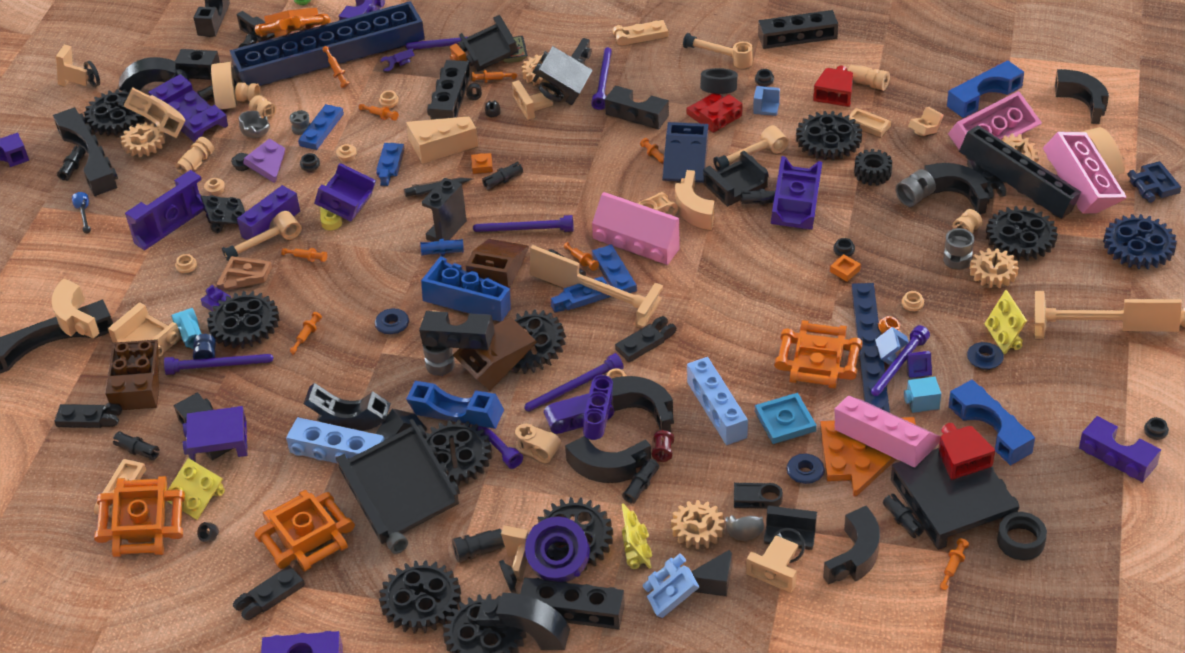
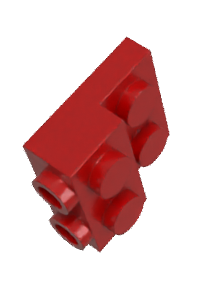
(715, 111)

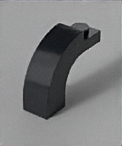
(148, 71)
(1084, 88)
(961, 180)
(643, 394)
(356, 414)
(606, 466)
(859, 560)
(529, 615)

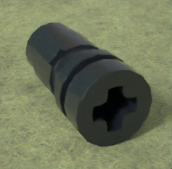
(478, 544)

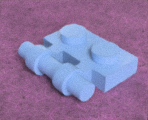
(673, 590)

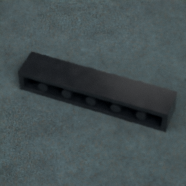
(1019, 172)

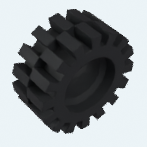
(865, 161)

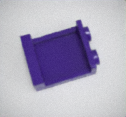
(345, 192)
(215, 431)

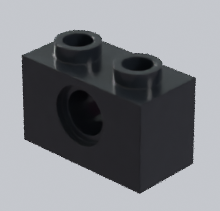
(197, 63)

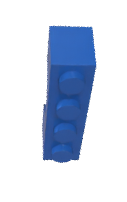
(1001, 79)
(432, 402)
(974, 403)

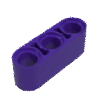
(597, 407)
(568, 414)

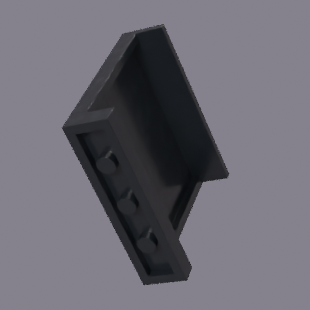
(399, 482)
(947, 504)

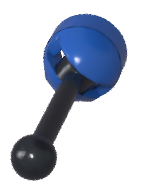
(77, 200)

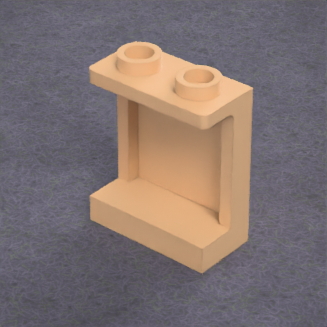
(139, 326)

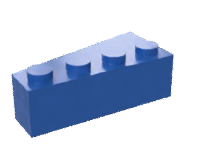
(464, 291)

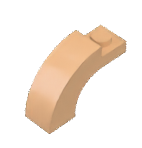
(223, 85)
(156, 110)
(1107, 149)
(692, 207)
(65, 303)

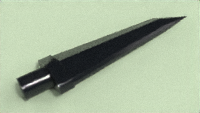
(420, 189)

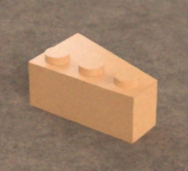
(441, 137)

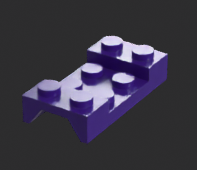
(196, 111)
(796, 195)
(167, 213)

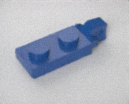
(389, 162)
(577, 296)

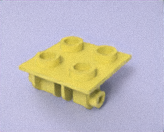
(1006, 323)
(198, 486)
(635, 540)

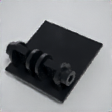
(221, 211)

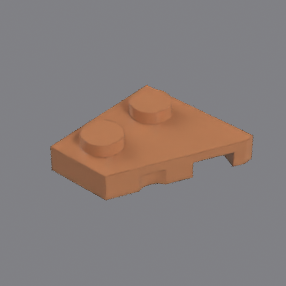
(243, 272)

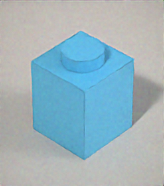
(923, 394)

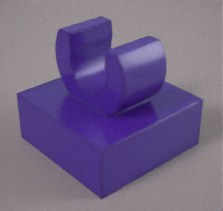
(212, 297)
(919, 364)

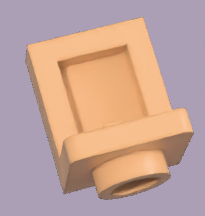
(928, 123)

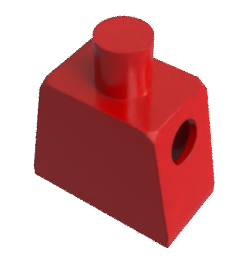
(834, 87)
(964, 451)

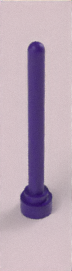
(432, 43)
(598, 99)
(564, 224)
(918, 337)
(611, 362)
(173, 365)
(510, 455)

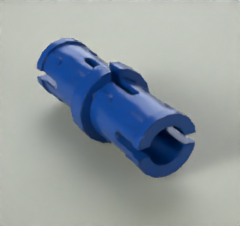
(442, 247)

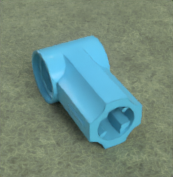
(187, 326)

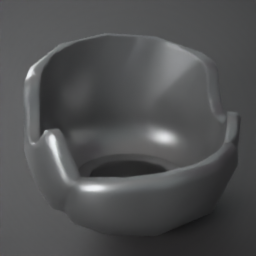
(253, 125)
(745, 527)

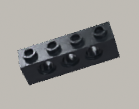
(798, 29)
(449, 90)
(584, 597)

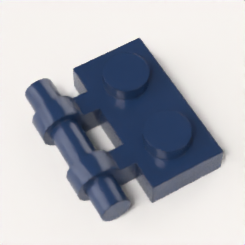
(1159, 181)

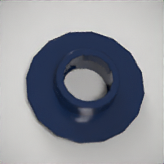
(389, 315)
(985, 362)
(805, 461)

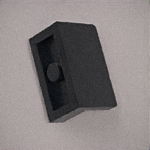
(248, 23)
(800, 520)

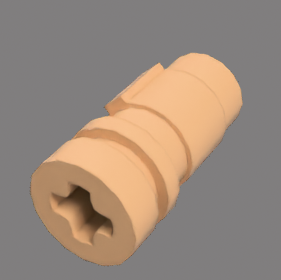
(867, 76)
(193, 158)

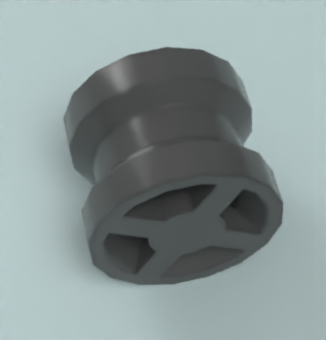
(299, 122)

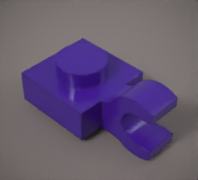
(401, 58)

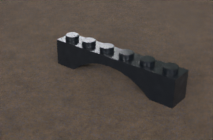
(97, 170)
(21, 342)

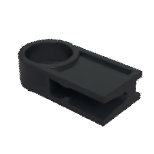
(750, 495)

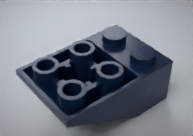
(685, 150)

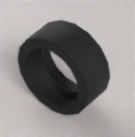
(718, 81)
(1019, 550)

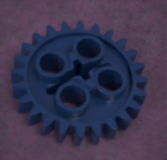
(1140, 241)

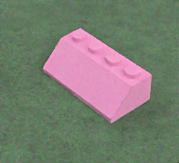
(1000, 119)
(1084, 168)
(636, 228)
(884, 431)

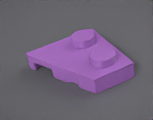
(266, 159)

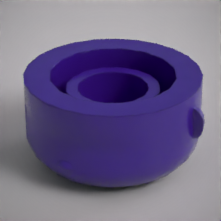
(550, 532)

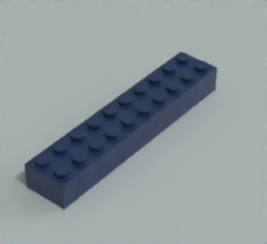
(345, 38)

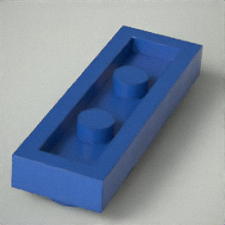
(321, 127)
(614, 269)

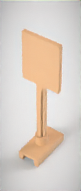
(566, 273)
(1138, 315)

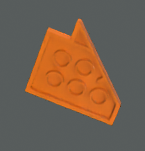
(852, 459)

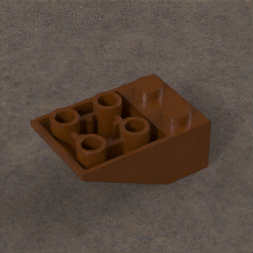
(497, 261)
(505, 351)
(134, 375)

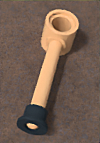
(741, 51)
(771, 139)
(284, 224)

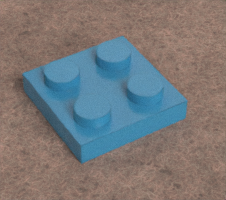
(785, 418)

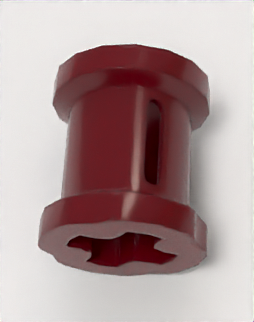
(663, 446)

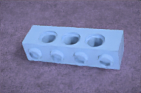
(717, 401)
(327, 440)

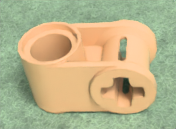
(662, 205)
(538, 445)

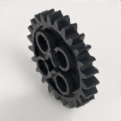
(110, 115)
(828, 135)
(1021, 233)
(243, 319)
(549, 337)
(471, 449)
(597, 531)
(414, 591)
(464, 625)

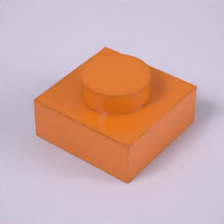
(457, 53)
(482, 163)
(845, 268)

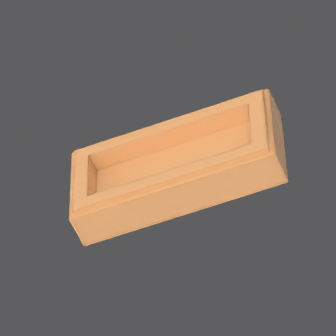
(870, 122)

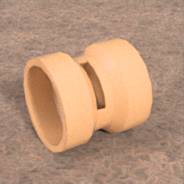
(246, 92)
(263, 106)
(969, 220)

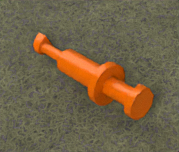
(336, 68)
(491, 76)
(384, 112)
(652, 150)
(310, 254)
(585, 259)
(309, 326)
(956, 557)

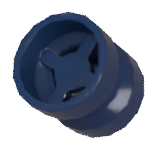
(204, 346)

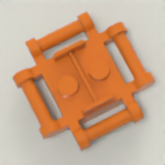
(291, 21)
(818, 357)
(139, 516)
(304, 526)

